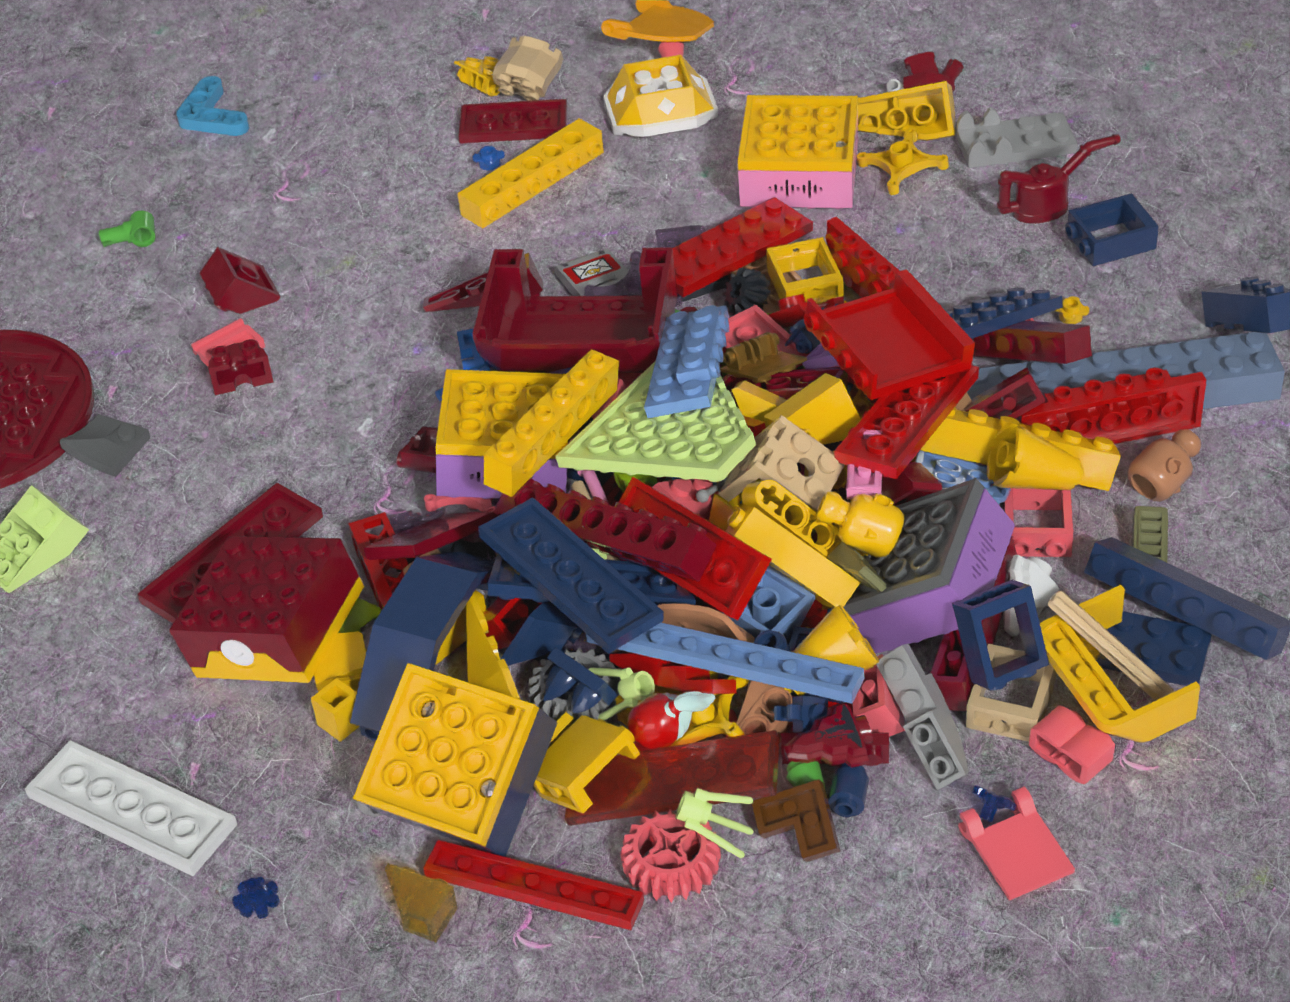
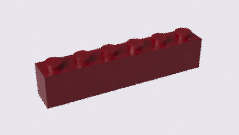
(950, 663)

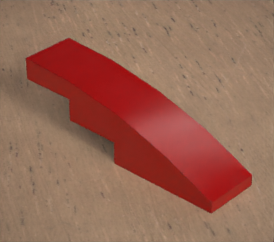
(674, 675)

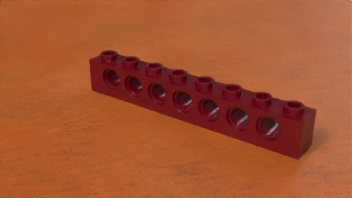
(621, 531)

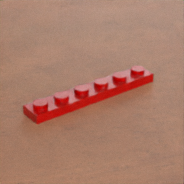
(534, 884)

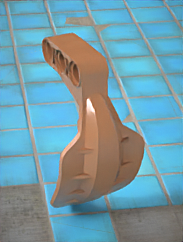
(760, 698)

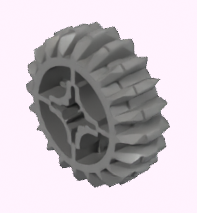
(557, 707)

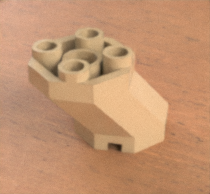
(527, 68)

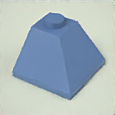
(776, 605)

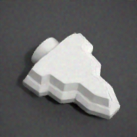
(1034, 573)

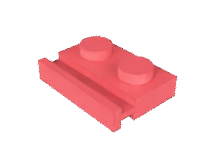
(233, 333)

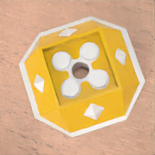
(658, 98)

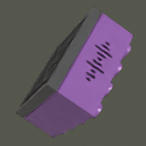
(944, 554)

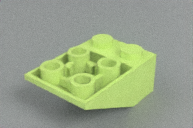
(35, 538)

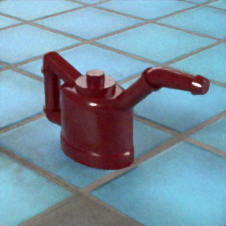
(1044, 188)

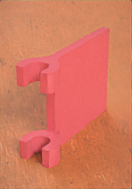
(1018, 849)

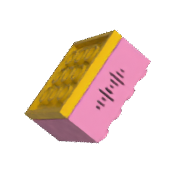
(799, 150)

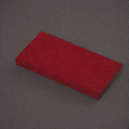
(511, 120)
(428, 536)

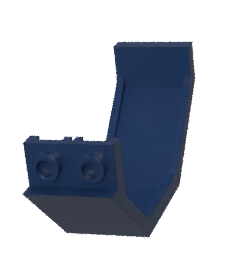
(414, 628)

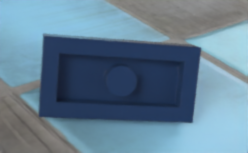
(566, 673)

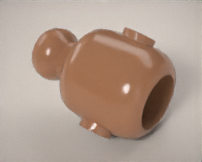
(1164, 465)

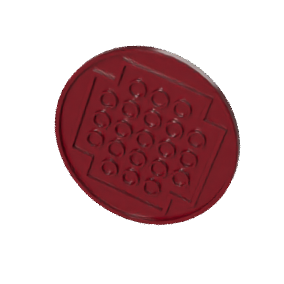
(42, 400)

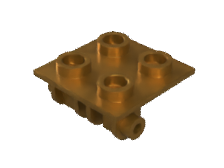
(759, 359)

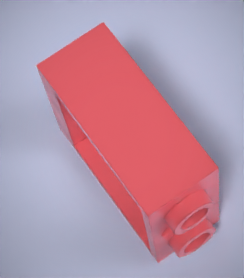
(1052, 541)

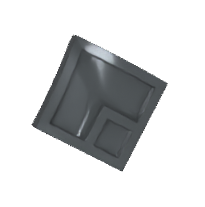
(106, 444)

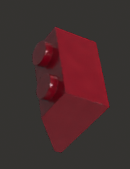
(237, 282)

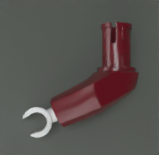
(948, 74)

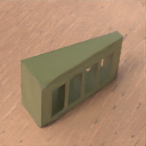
(1154, 520)
(857, 566)

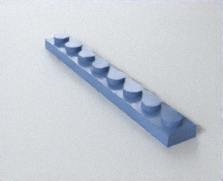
(748, 661)

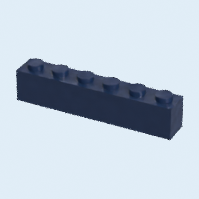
(1189, 598)

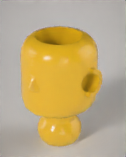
(865, 523)

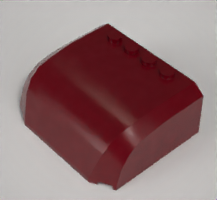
(557, 331)

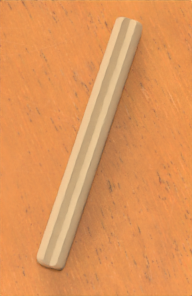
(1109, 646)

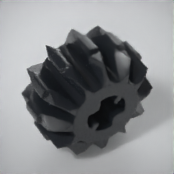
(746, 290)

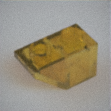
(421, 902)

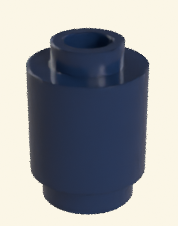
(848, 790)

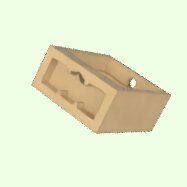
(986, 713)

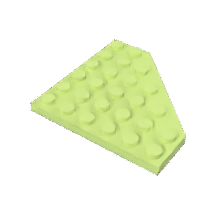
(680, 445)

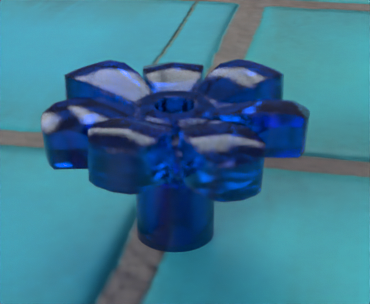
(992, 802)
(256, 896)

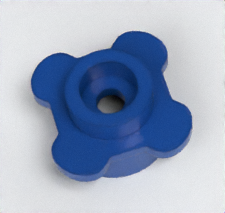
(489, 158)

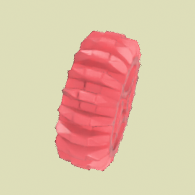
(667, 865)

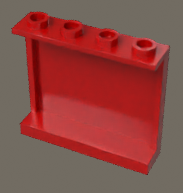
(892, 338)

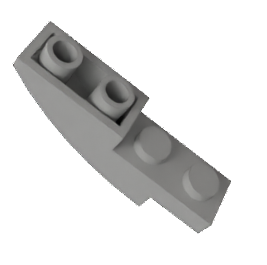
(927, 714)

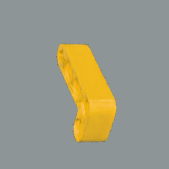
(803, 516)

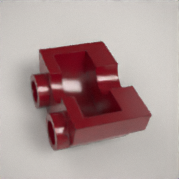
(238, 365)
(420, 451)

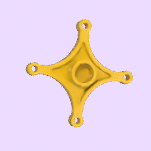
(902, 160)
(713, 719)

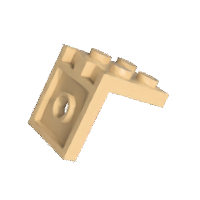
(776, 459)

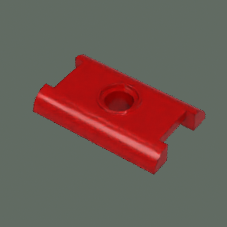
(794, 307)

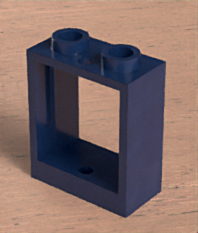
(1123, 209)
(986, 604)

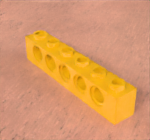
(530, 173)
(550, 423)

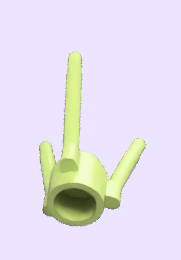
(630, 687)
(695, 810)

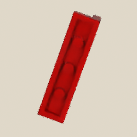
(373, 571)

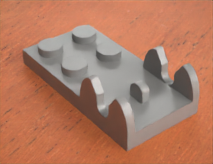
(1013, 139)

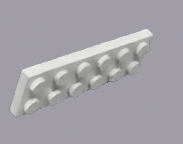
(131, 807)

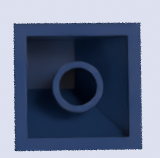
(541, 633)

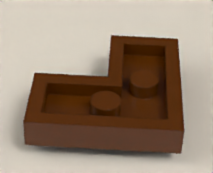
(800, 809)

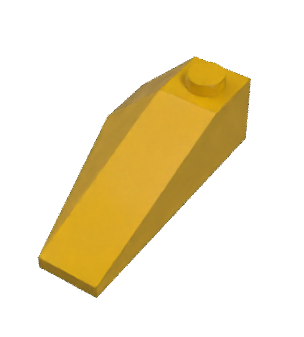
(922, 107)
(483, 658)

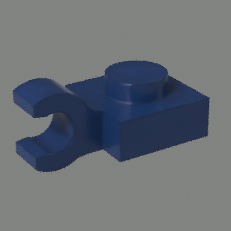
(802, 712)

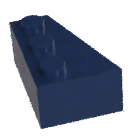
(1251, 303)

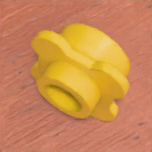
(1072, 310)

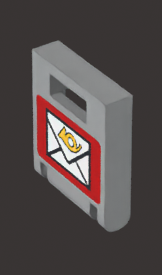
(590, 271)

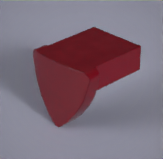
(921, 63)

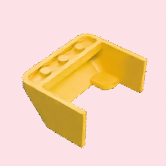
(1077, 666)

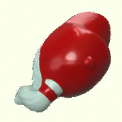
(664, 718)

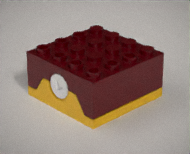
(267, 608)

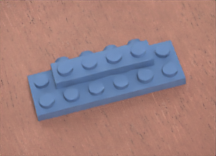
(688, 361)

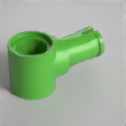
(138, 230)

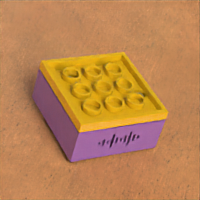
(474, 416)

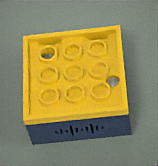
(456, 759)

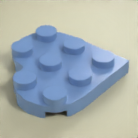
(954, 471)

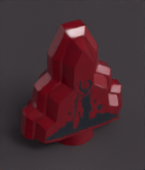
(834, 739)

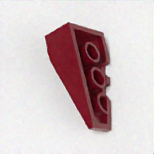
(470, 291)

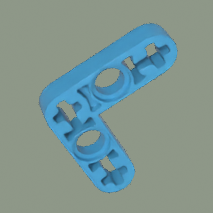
(225, 121)

